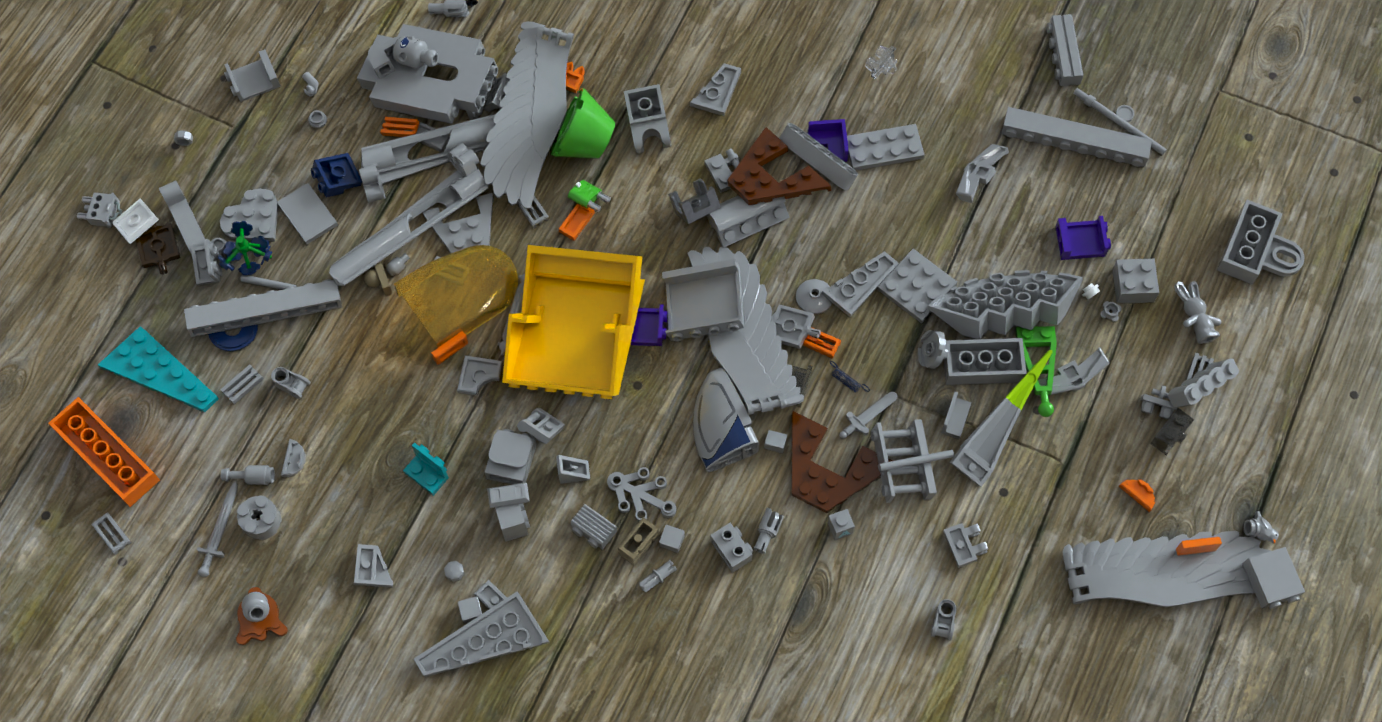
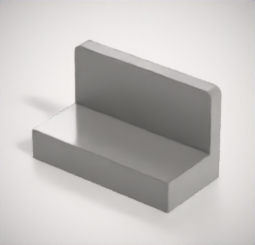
(956, 417)

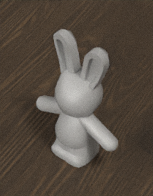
(1196, 310)

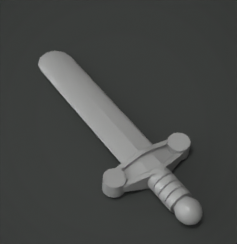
(858, 423)

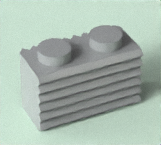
(593, 527)

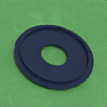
(234, 343)

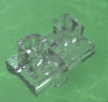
(884, 64)

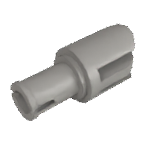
(450, 8)
(768, 529)

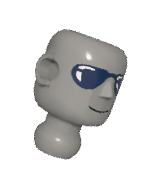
(414, 53)

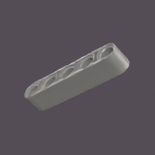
(818, 156)

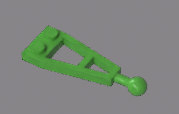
(1040, 337)

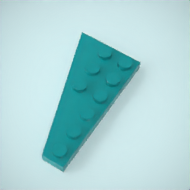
(152, 366)

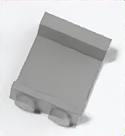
(252, 78)

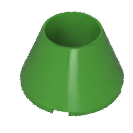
(584, 129)

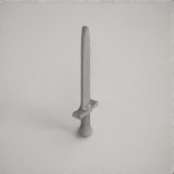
(217, 533)

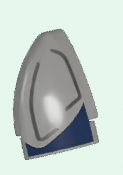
(721, 423)

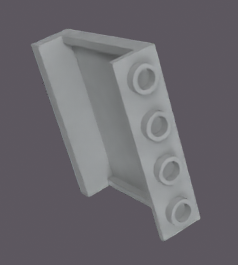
(704, 300)

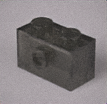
(1172, 431)

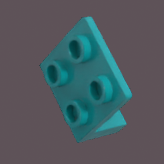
(426, 469)

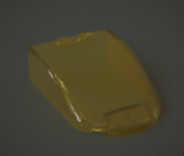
(460, 290)

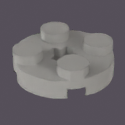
(932, 349)

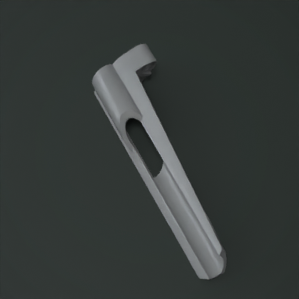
(390, 159)
(452, 192)

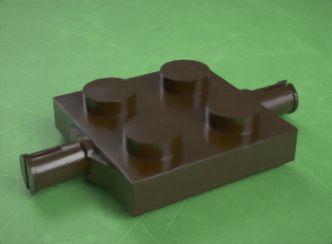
(158, 247)

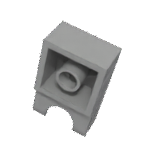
(647, 116)

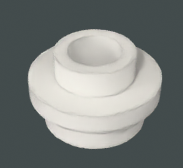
(1090, 291)

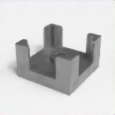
(697, 206)

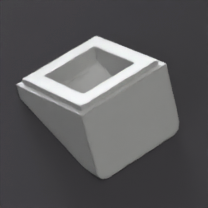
(775, 441)

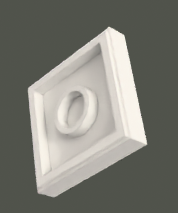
(135, 221)

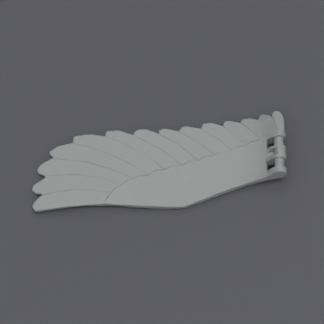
(528, 113)
(752, 353)
(1153, 572)

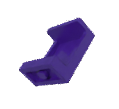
(1082, 239)
(649, 327)

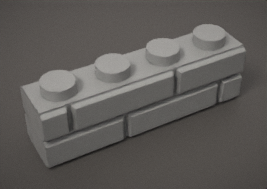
(1065, 50)

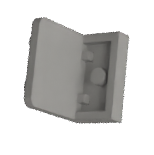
(205, 263)

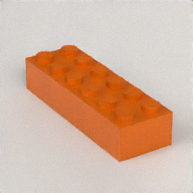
(104, 451)

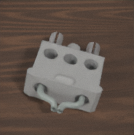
(101, 209)

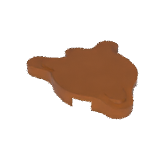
(258, 630)

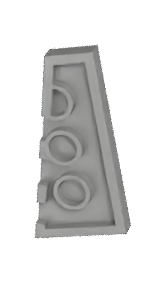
(856, 288)

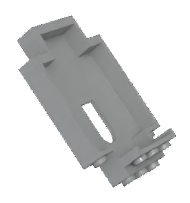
(414, 94)

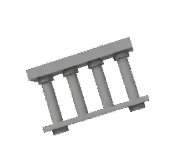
(919, 447)

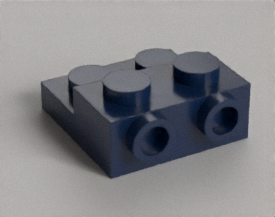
(335, 174)

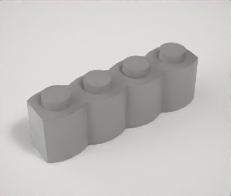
(1203, 383)

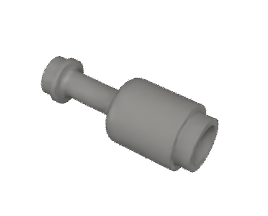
(252, 475)

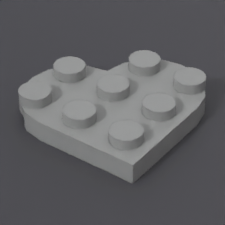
(257, 208)

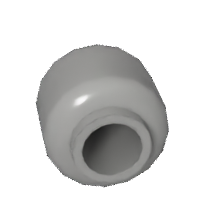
(255, 606)

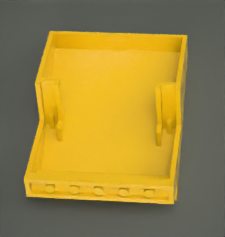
(573, 321)

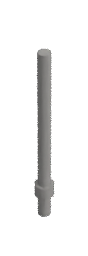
(1090, 101)

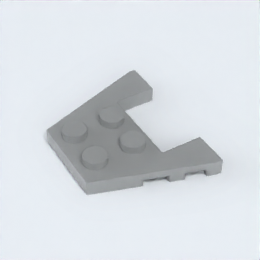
(465, 231)

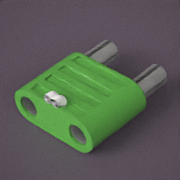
(587, 194)

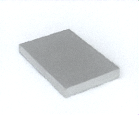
(307, 213)

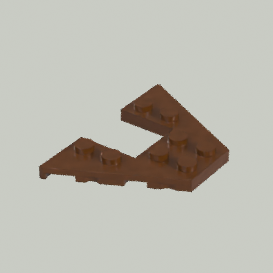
(758, 186)
(817, 484)

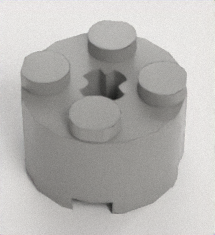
(250, 511)

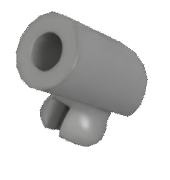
(312, 86)

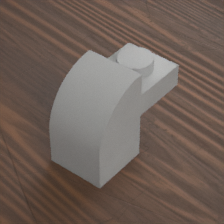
(380, 57)

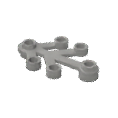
(639, 492)

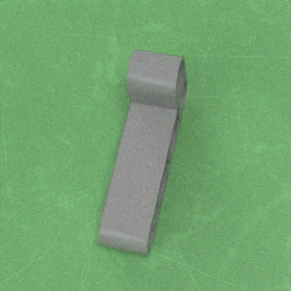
(182, 215)

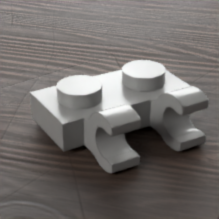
(961, 546)

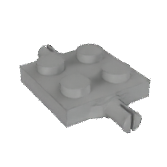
(793, 325)

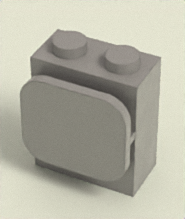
(510, 457)

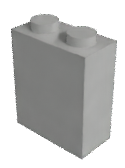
(1274, 578)

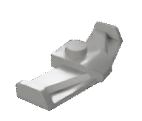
(979, 171)
(1074, 377)

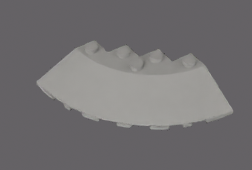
(1006, 301)

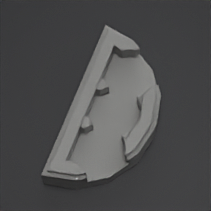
(294, 459)

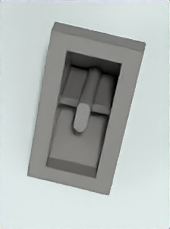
(572, 469)

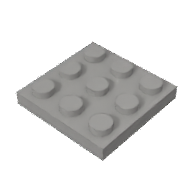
(916, 284)

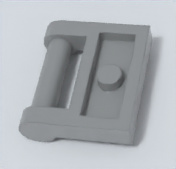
(545, 429)

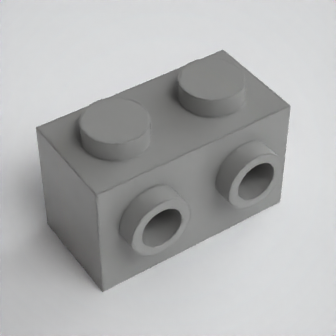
(732, 547)

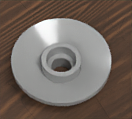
(809, 302)

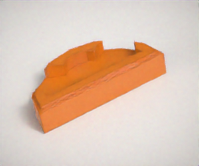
(1140, 492)

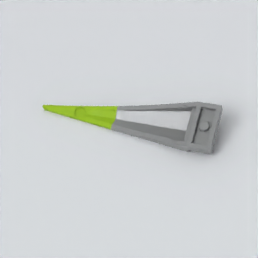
(983, 447)

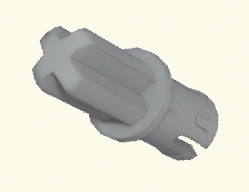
(657, 576)

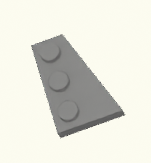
(718, 91)

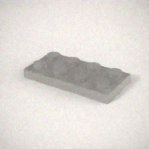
(885, 147)

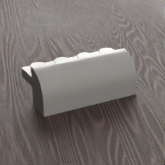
(739, 220)

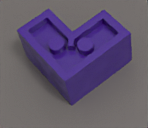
(831, 135)

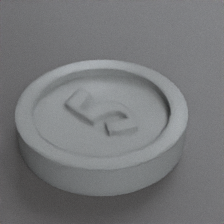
(1125, 112)

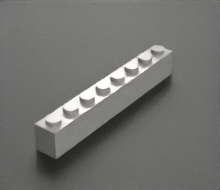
(1076, 137)
(262, 308)

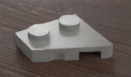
(371, 568)

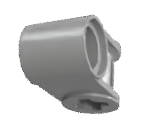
(292, 384)
(944, 623)

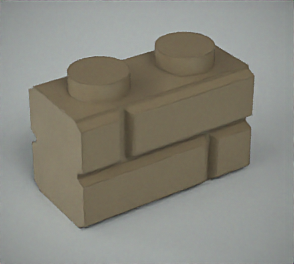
(638, 541)

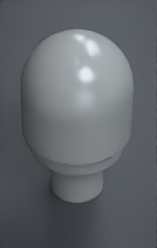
(397, 264)

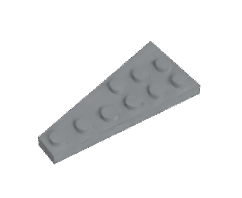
(495, 633)

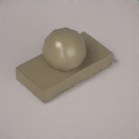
(374, 278)

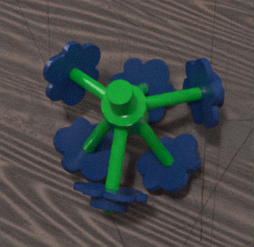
(234, 250)

